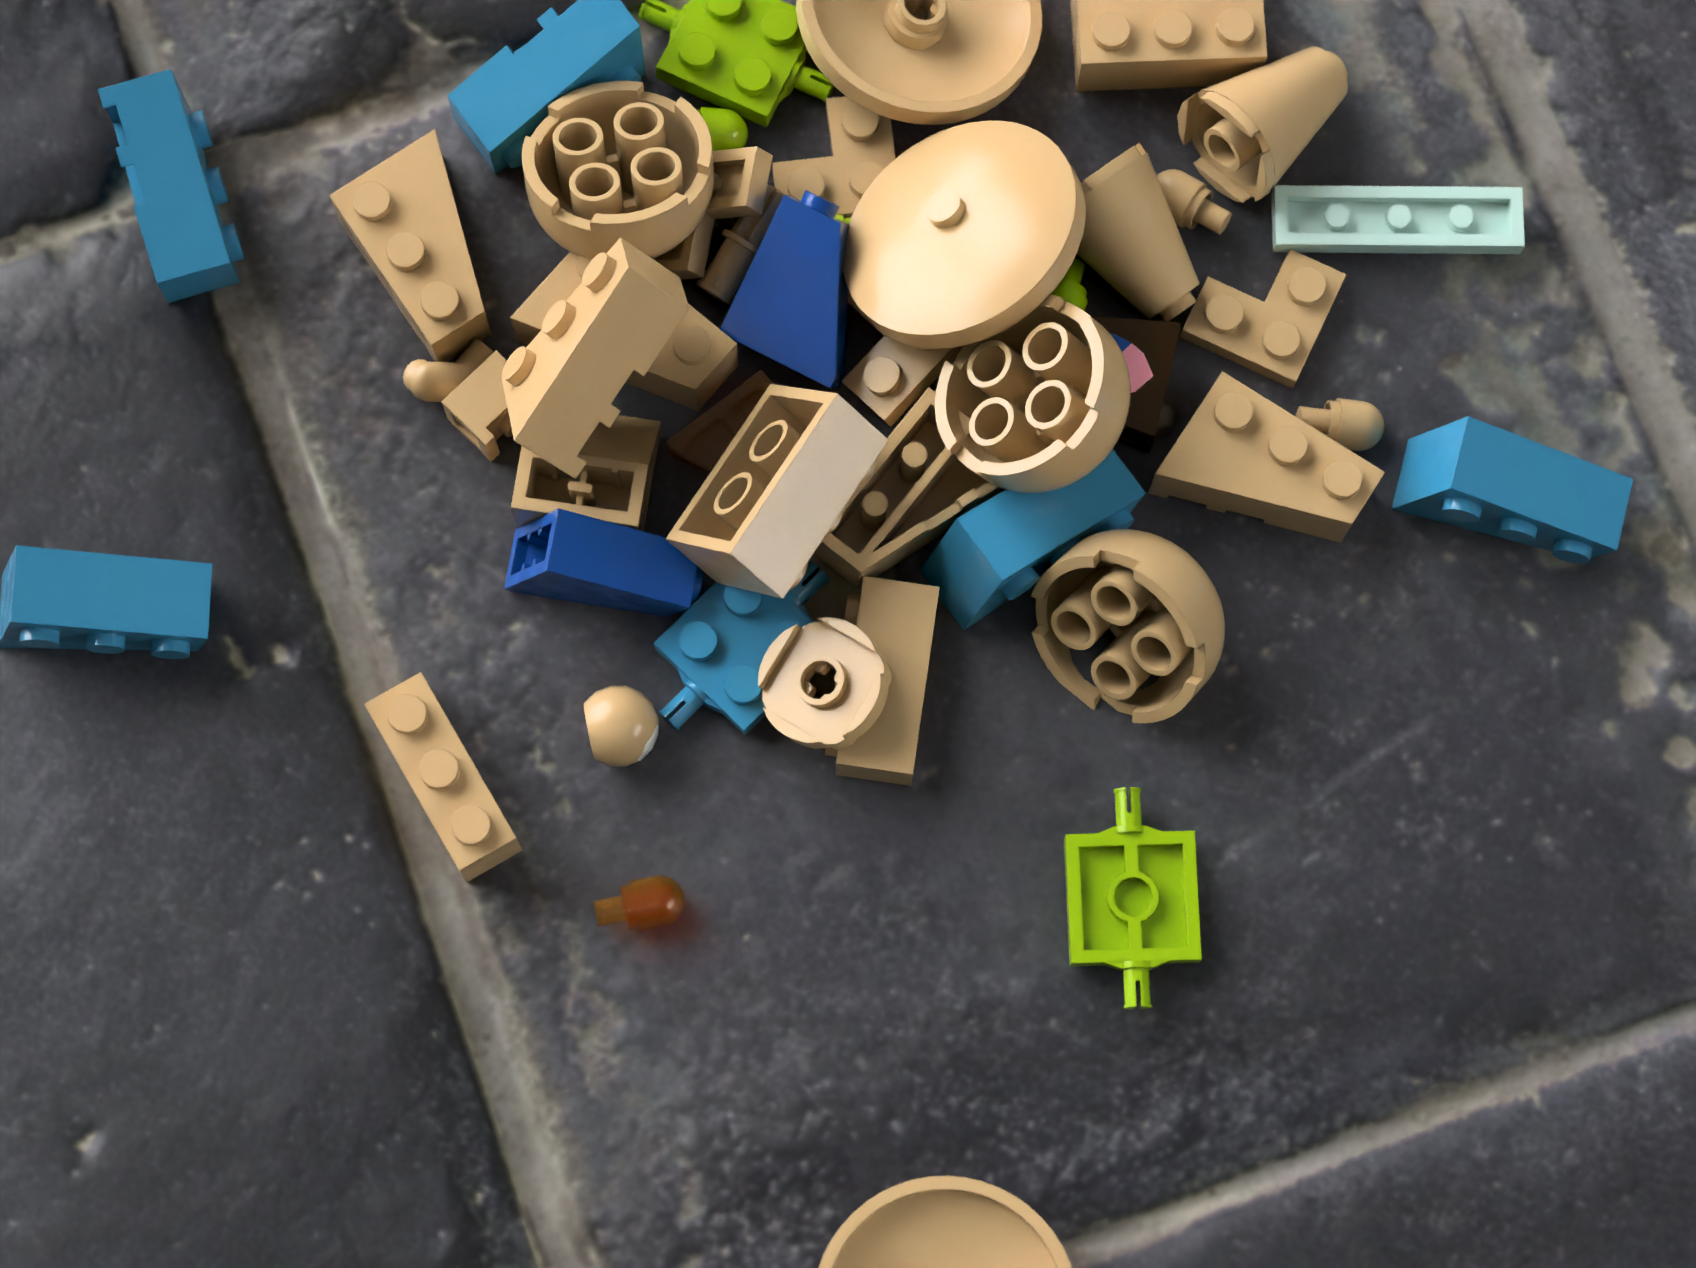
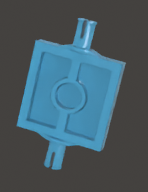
(722, 645)

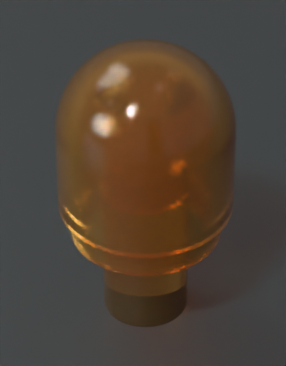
(643, 904)

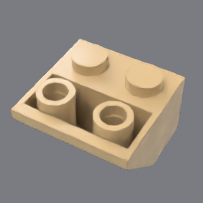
(610, 486)

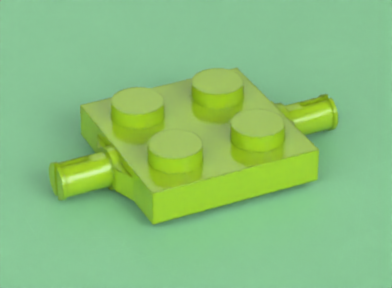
(735, 54)
(1132, 898)

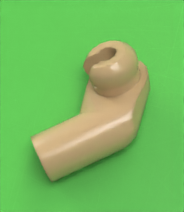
(436, 380)

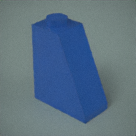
(797, 291)
(601, 565)

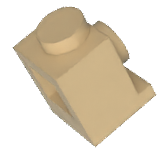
(480, 406)

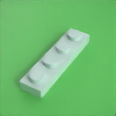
(1397, 219)

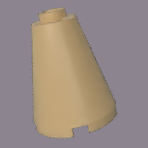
(1261, 120)
(1135, 238)

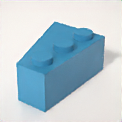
(513, 89)
(172, 185)
(1513, 490)
(1017, 536)
(104, 602)

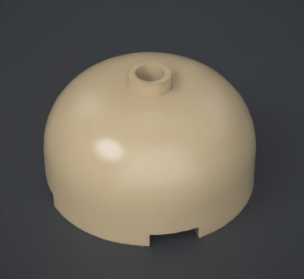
(619, 167)
(1038, 400)
(1153, 603)

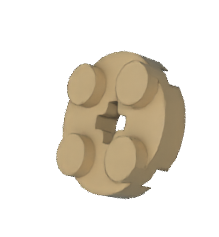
(836, 717)

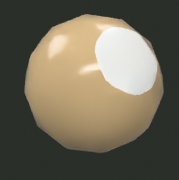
(620, 725)

